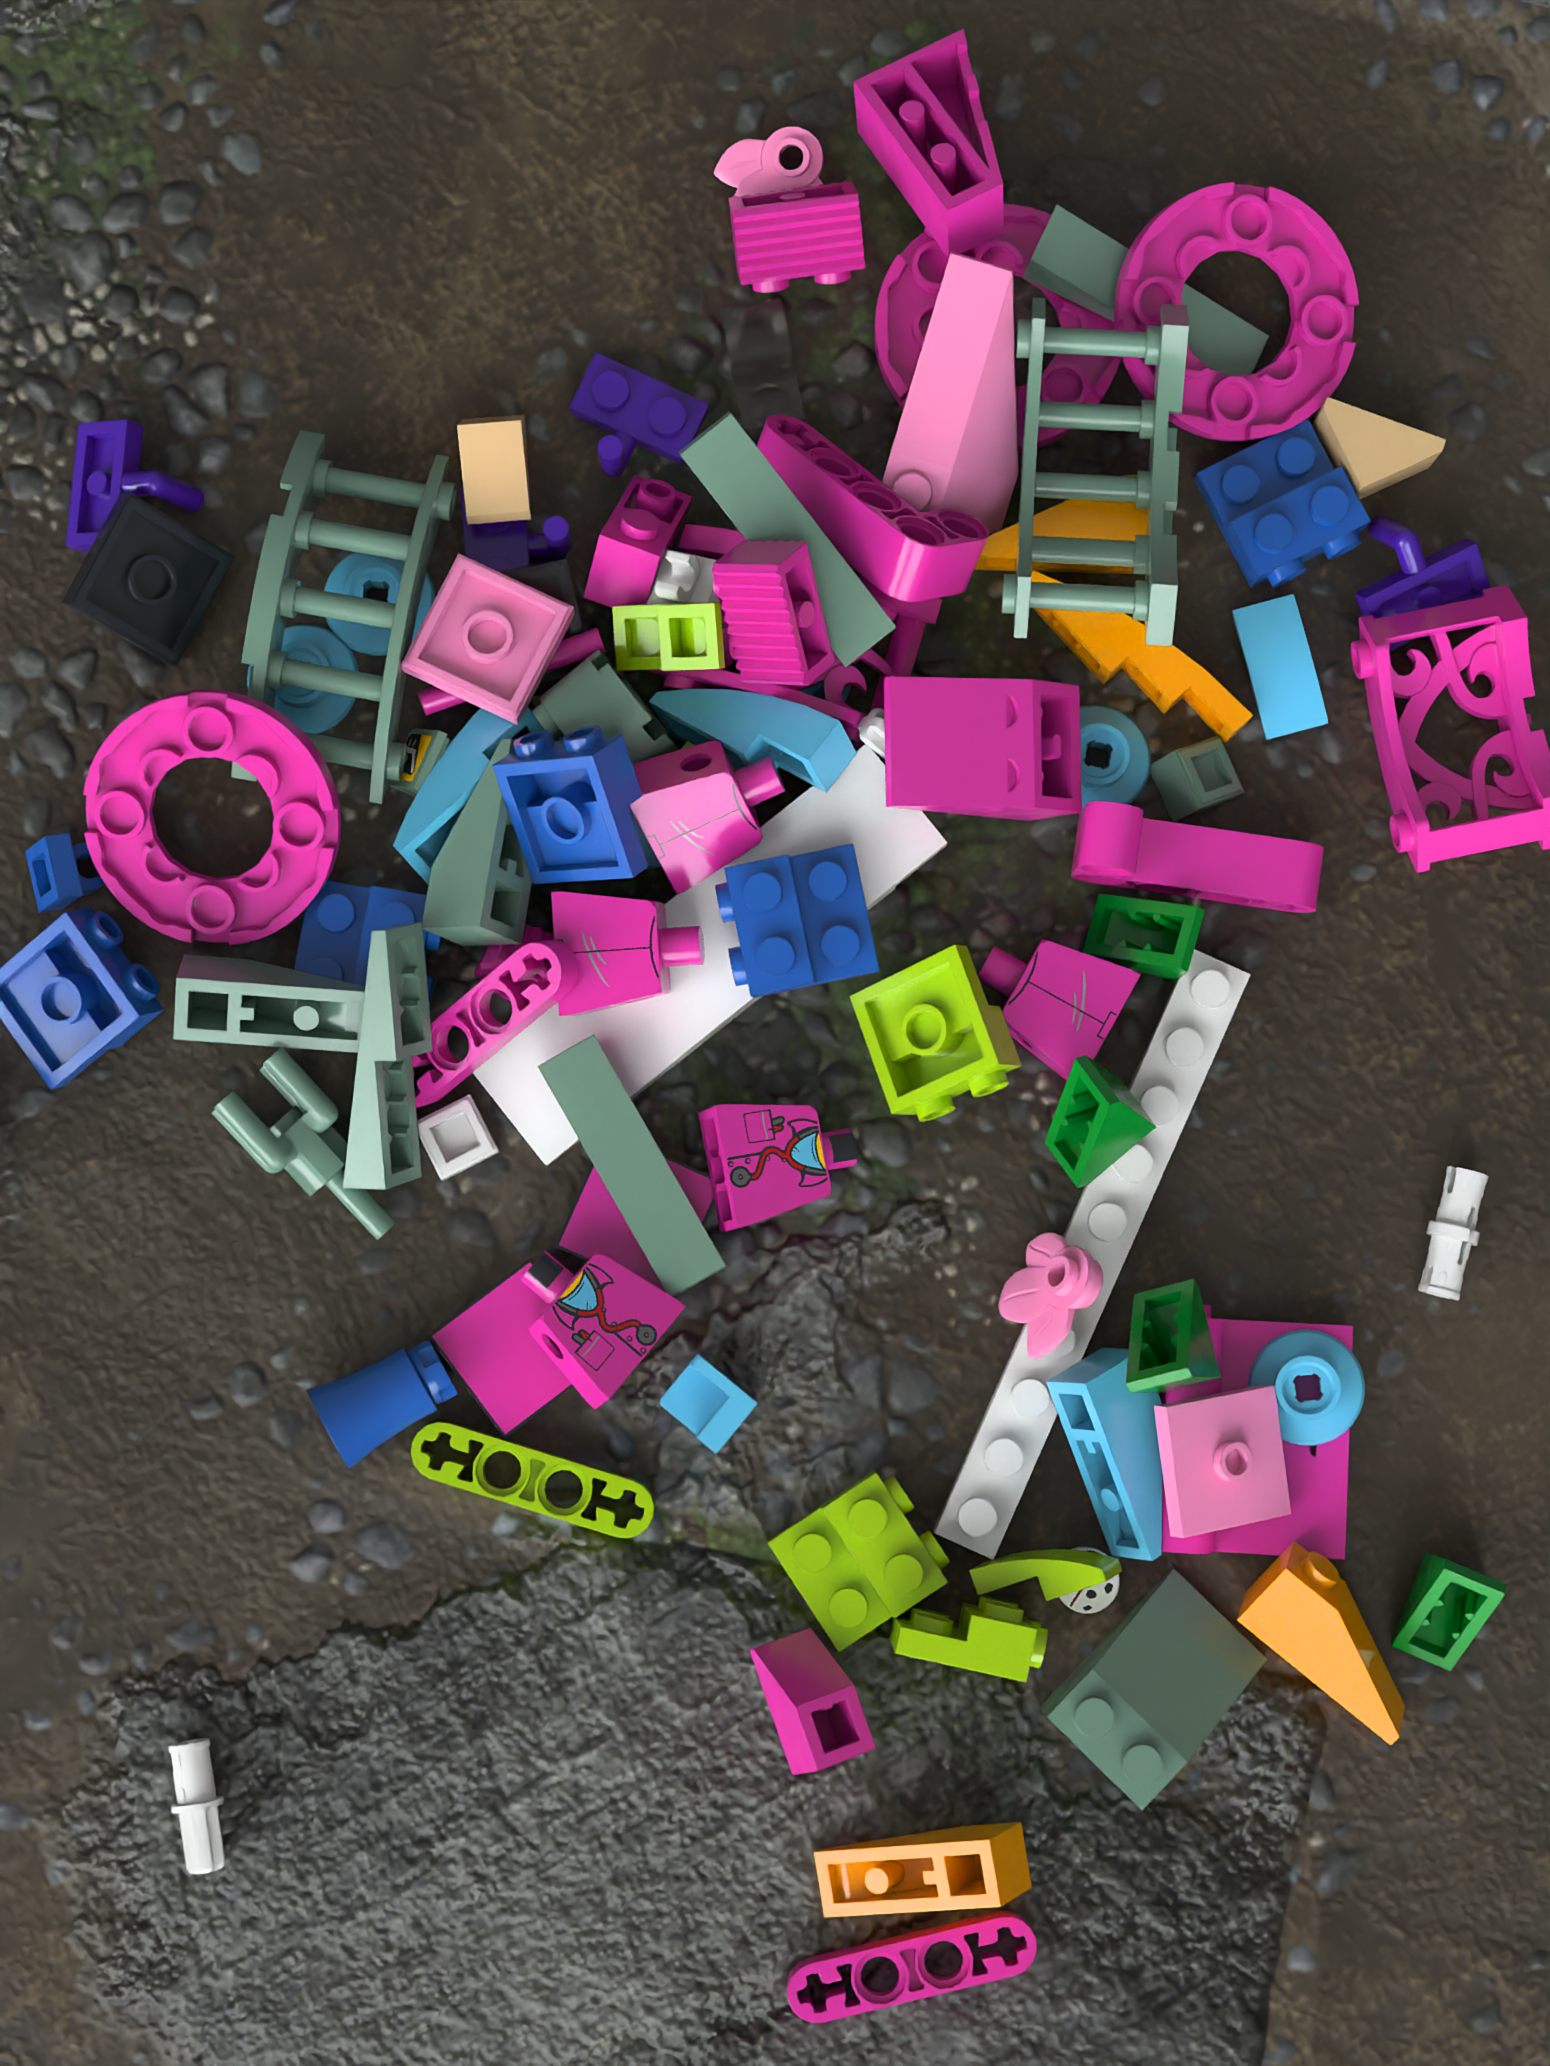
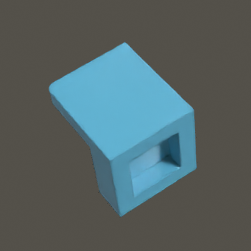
(708, 1403)

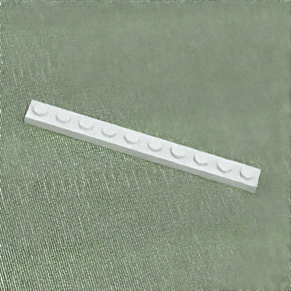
(1105, 1227)

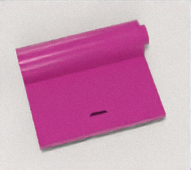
(1314, 1473)

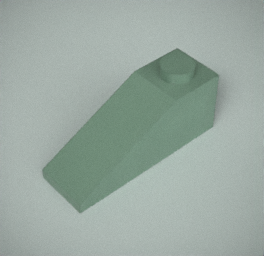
(480, 875)
(265, 1005)

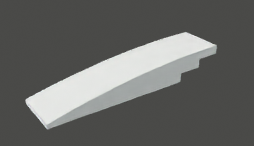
(659, 1032)

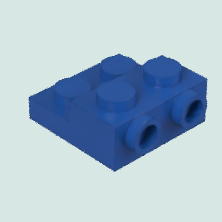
(1282, 505)
(573, 805)
(797, 921)
(340, 926)
(75, 995)

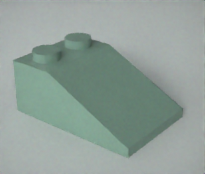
(1154, 1688)

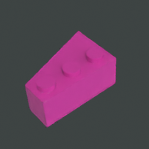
(934, 142)

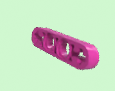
(475, 1018)
(913, 1978)

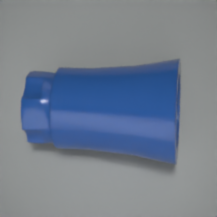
(381, 1400)

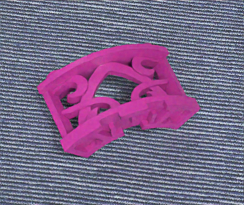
(1502, 656)
(899, 661)

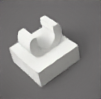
(683, 579)

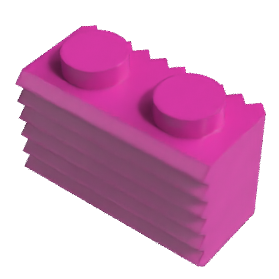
(797, 235)
(773, 612)

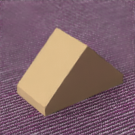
(1371, 447)
(494, 469)

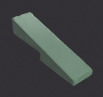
(1085, 269)
(768, 509)
(393, 1029)
(631, 1166)

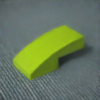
(668, 636)
(1057, 1571)

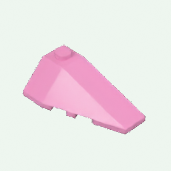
(961, 408)

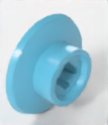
(354, 577)
(307, 708)
(1127, 759)
(1339, 1382)

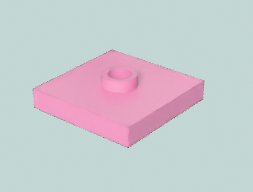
(488, 639)
(1222, 1460)

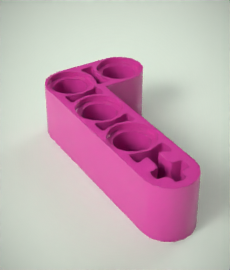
(870, 525)
(1194, 861)

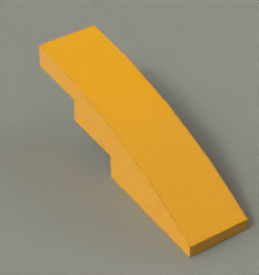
(1164, 673)

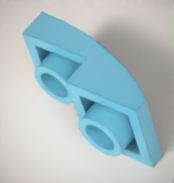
(1280, 666)

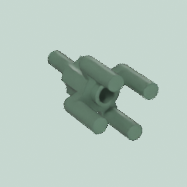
(301, 1140)

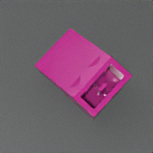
(983, 746)

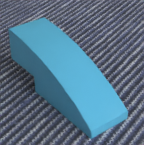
(759, 727)
(451, 785)

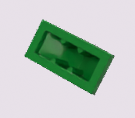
(1144, 934)
(1094, 1122)
(1169, 1340)
(1445, 1611)

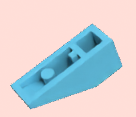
(1114, 1449)

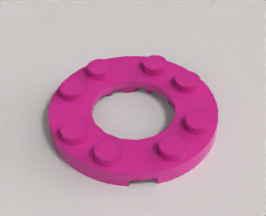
(1319, 289)
(911, 294)
(161, 889)

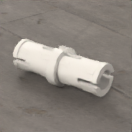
(1453, 1233)

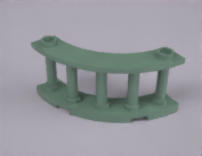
(1150, 491)
(281, 596)

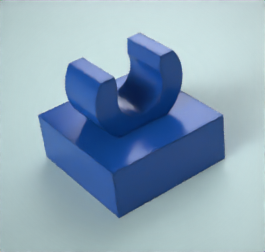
(56, 873)

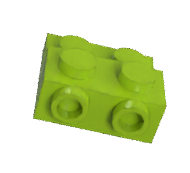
(935, 1035)
(860, 1559)
(988, 1638)

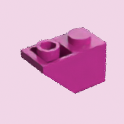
(635, 542)
(811, 1702)

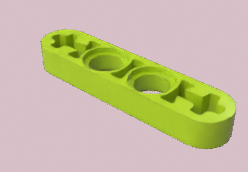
(531, 1486)

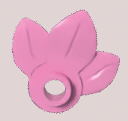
(756, 164)
(1050, 1290)

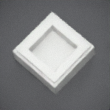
(456, 1137)

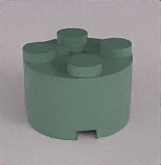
(599, 697)

